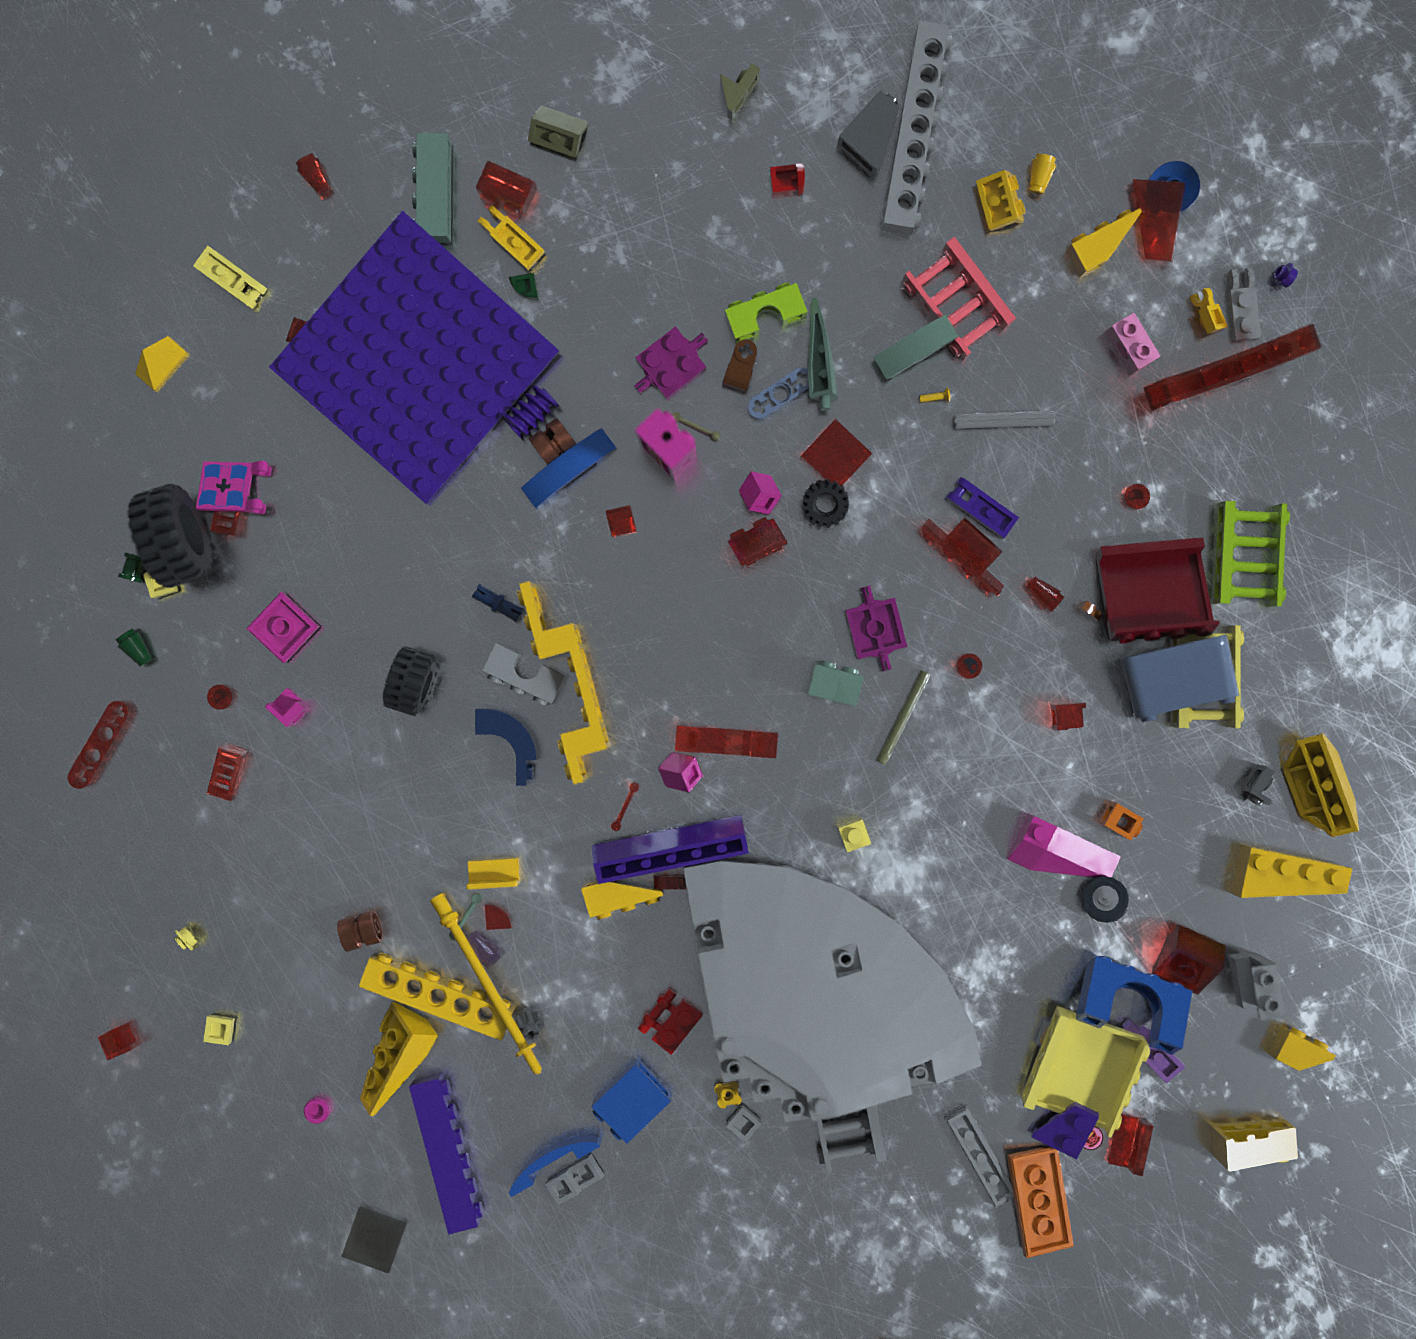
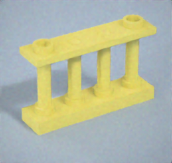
(1234, 712)

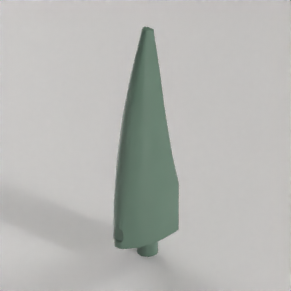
(820, 363)

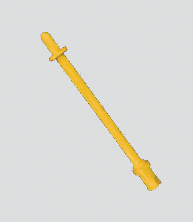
(450, 920)

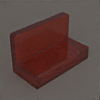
(1131, 1144)

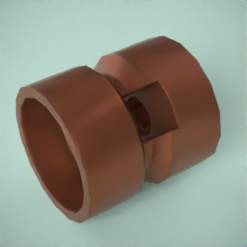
(552, 441)
(364, 930)

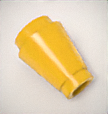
(1041, 172)

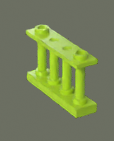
(1227, 540)

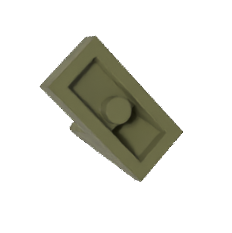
(736, 94)

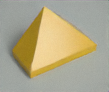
(159, 362)

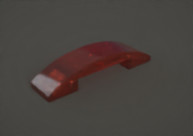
(726, 741)

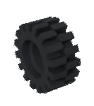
(832, 489)

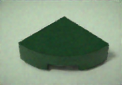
(525, 285)

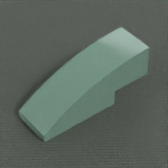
(916, 347)

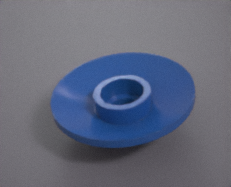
(1180, 172)

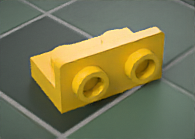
(1000, 199)

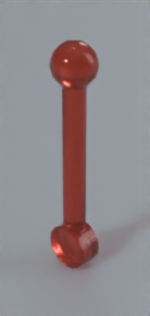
(616, 825)

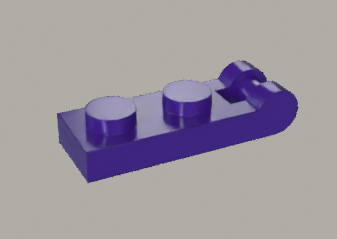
(983, 508)

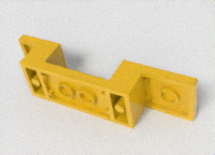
(556, 643)

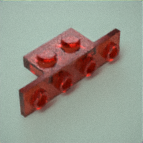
(970, 549)

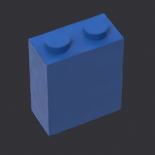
(631, 1101)

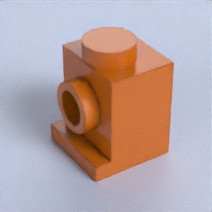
(1112, 815)

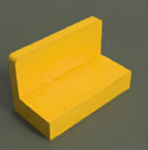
(493, 873)

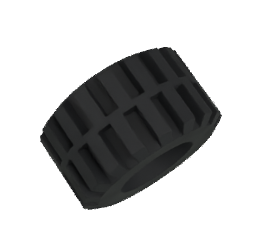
(409, 681)

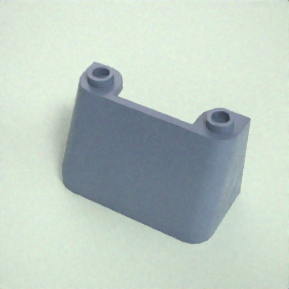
(1180, 677)

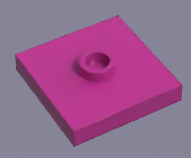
(283, 627)

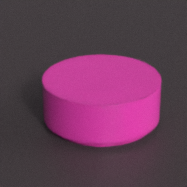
(317, 1110)

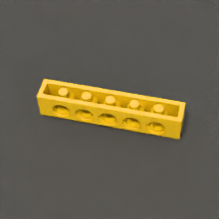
(375, 980)

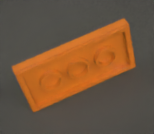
(1040, 1201)

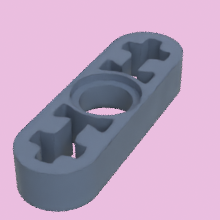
(760, 398)

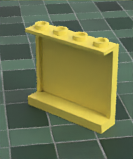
(1086, 1068)

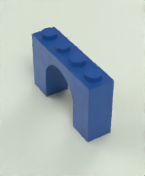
(1167, 1001)

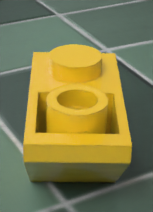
(1297, 1052)

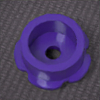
(1285, 275)

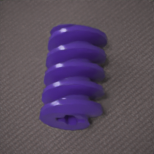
(530, 411)

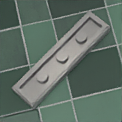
(980, 1156)

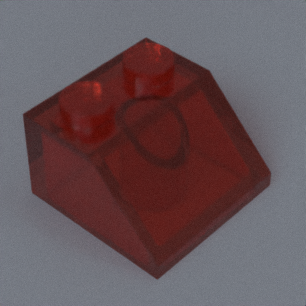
(757, 542)
(1190, 959)

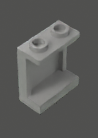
(1259, 985)

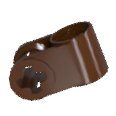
(740, 369)

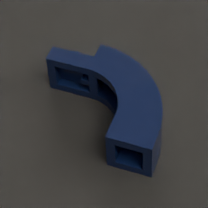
(516, 732)

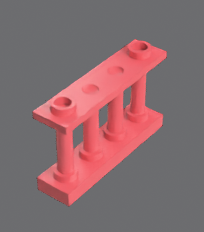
(969, 275)

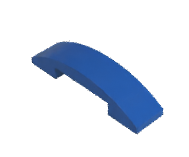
(568, 467)
(579, 1145)

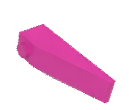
(1054, 850)

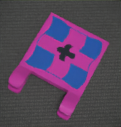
(227, 486)

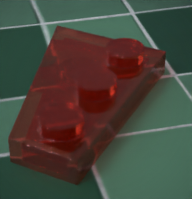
(1159, 217)

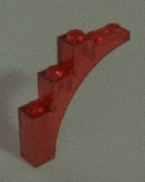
(1232, 369)

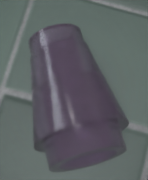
(486, 951)

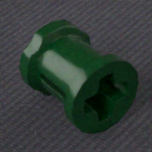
(132, 568)

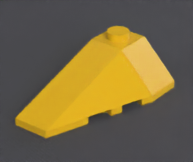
(401, 1049)

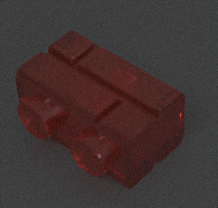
(505, 188)

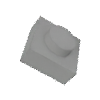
(743, 1123)

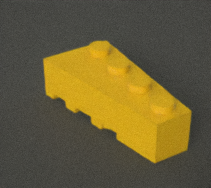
(1276, 873)

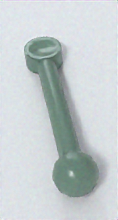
(476, 898)

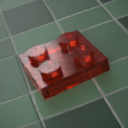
(836, 454)

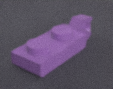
(1162, 1063)

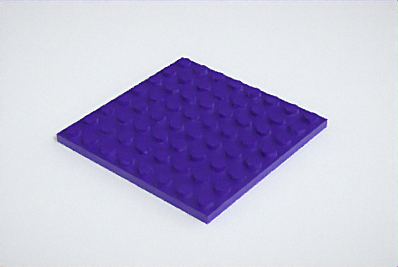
(414, 358)

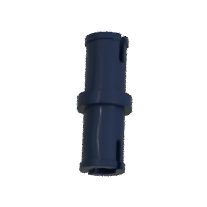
(497, 603)

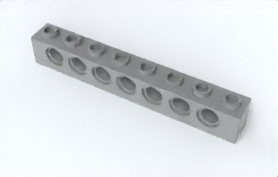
(927, 37)

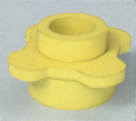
(185, 939)

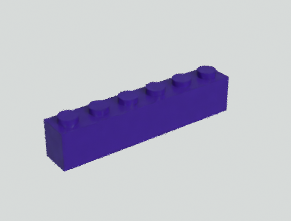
(669, 849)
(445, 1153)

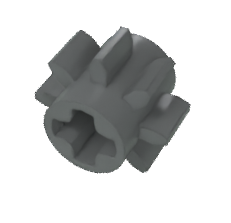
(529, 1023)

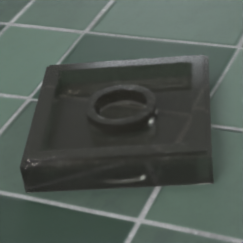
(374, 1239)

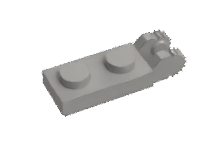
(1243, 306)

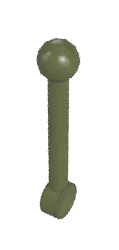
(714, 435)

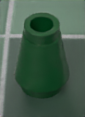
(134, 647)

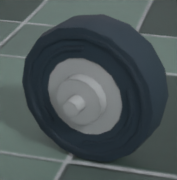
(1105, 899)

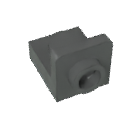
(1258, 781)

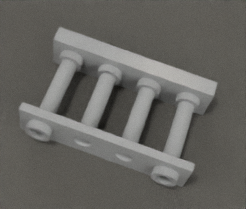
(873, 1146)

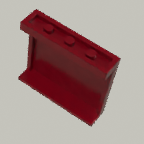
(1155, 590)

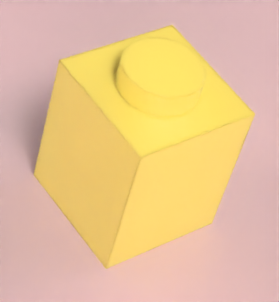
(853, 834)

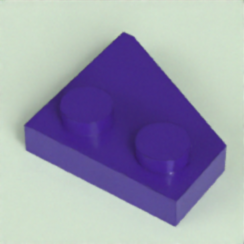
(1068, 1129)

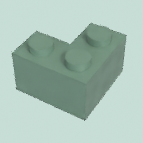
(835, 684)

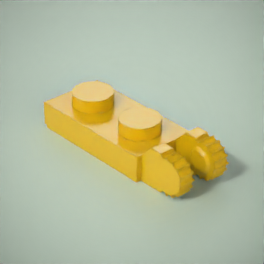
(513, 239)

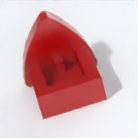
(787, 179)

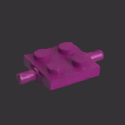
(670, 362)
(876, 628)

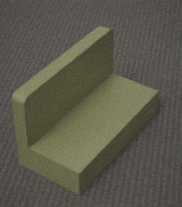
(557, 131)

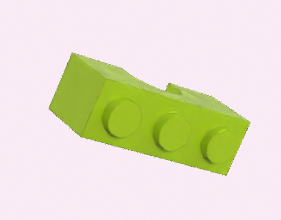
(785, 302)

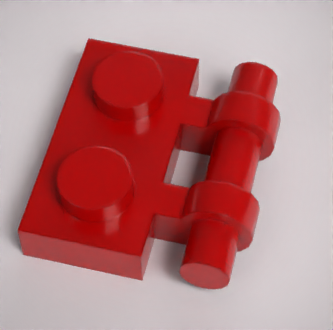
(676, 1026)

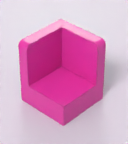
(759, 492)
(288, 708)
(680, 772)

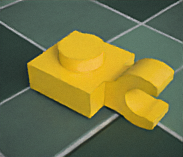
(1210, 313)

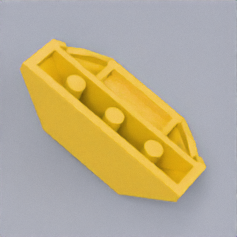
(1321, 786)

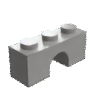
(503, 666)

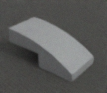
(574, 1179)

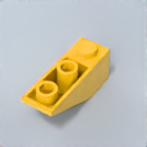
(1096, 249)
(616, 895)

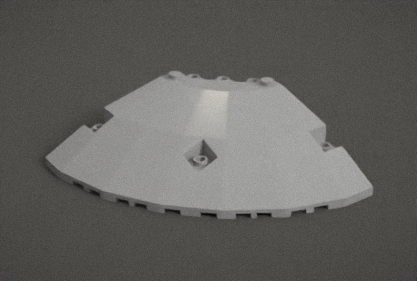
(799, 1017)

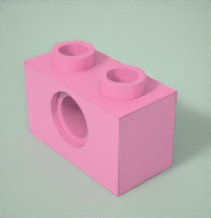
(1132, 343)

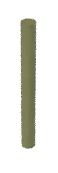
(903, 717)

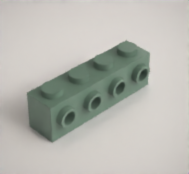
(433, 184)

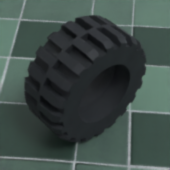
(169, 535)

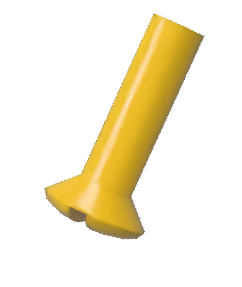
(936, 396)

